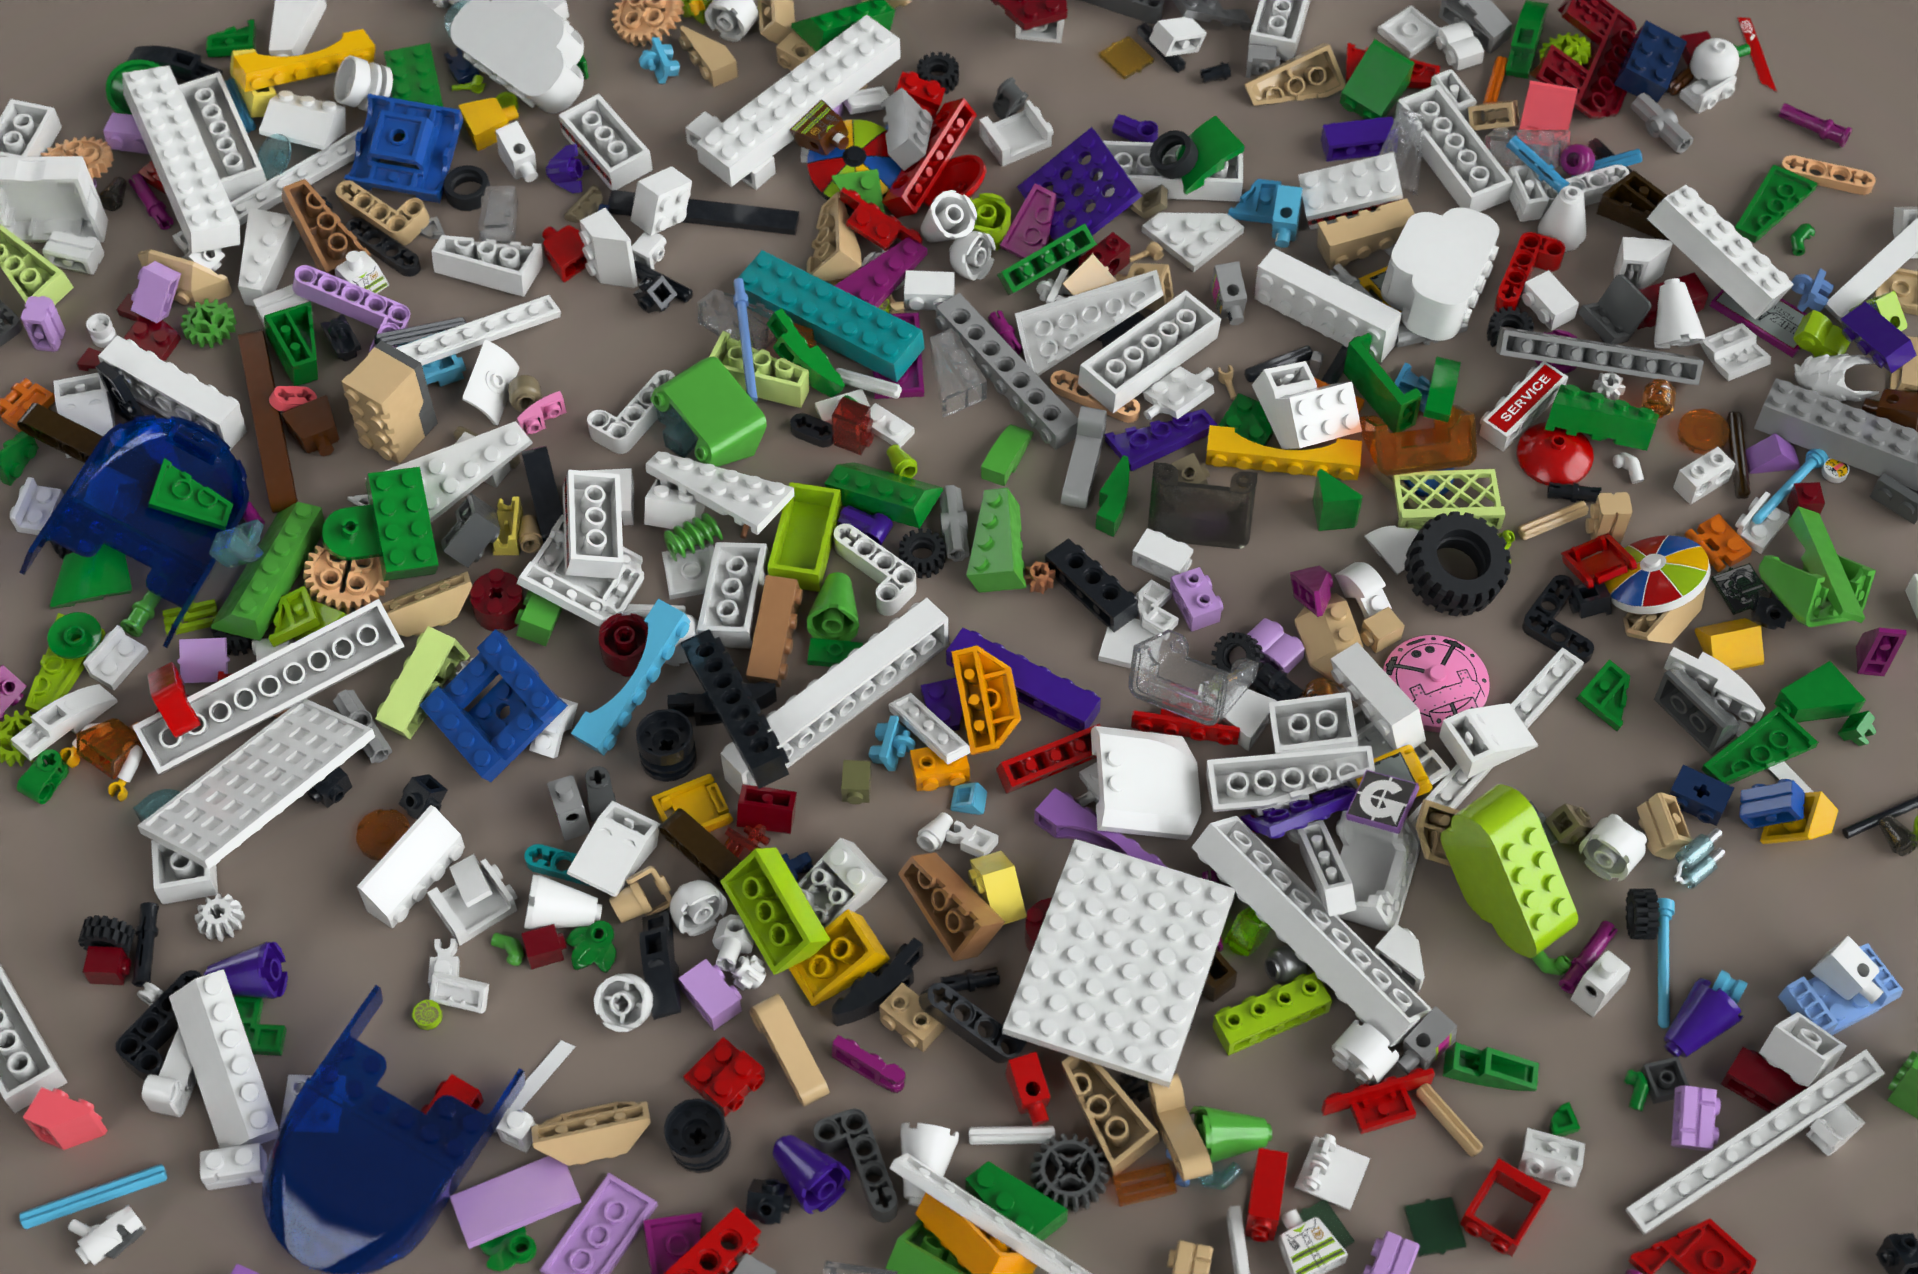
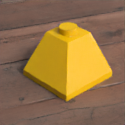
(1817, 821)

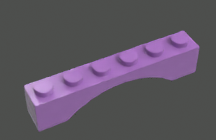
(1067, 819)

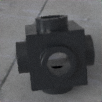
(654, 294)
(1770, 611)
(331, 788)
(422, 793)
(767, 1201)
(1899, 1254)

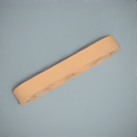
(1828, 171)
(1088, 400)

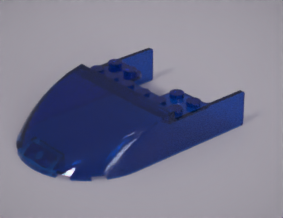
(113, 497)
(360, 1169)

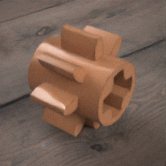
(1039, 577)

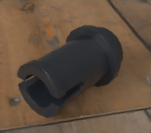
(1215, 73)

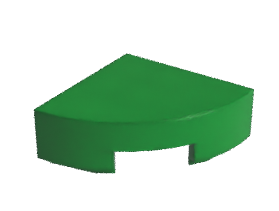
(1564, 1121)

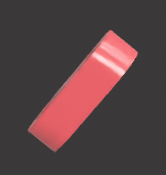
(289, 397)

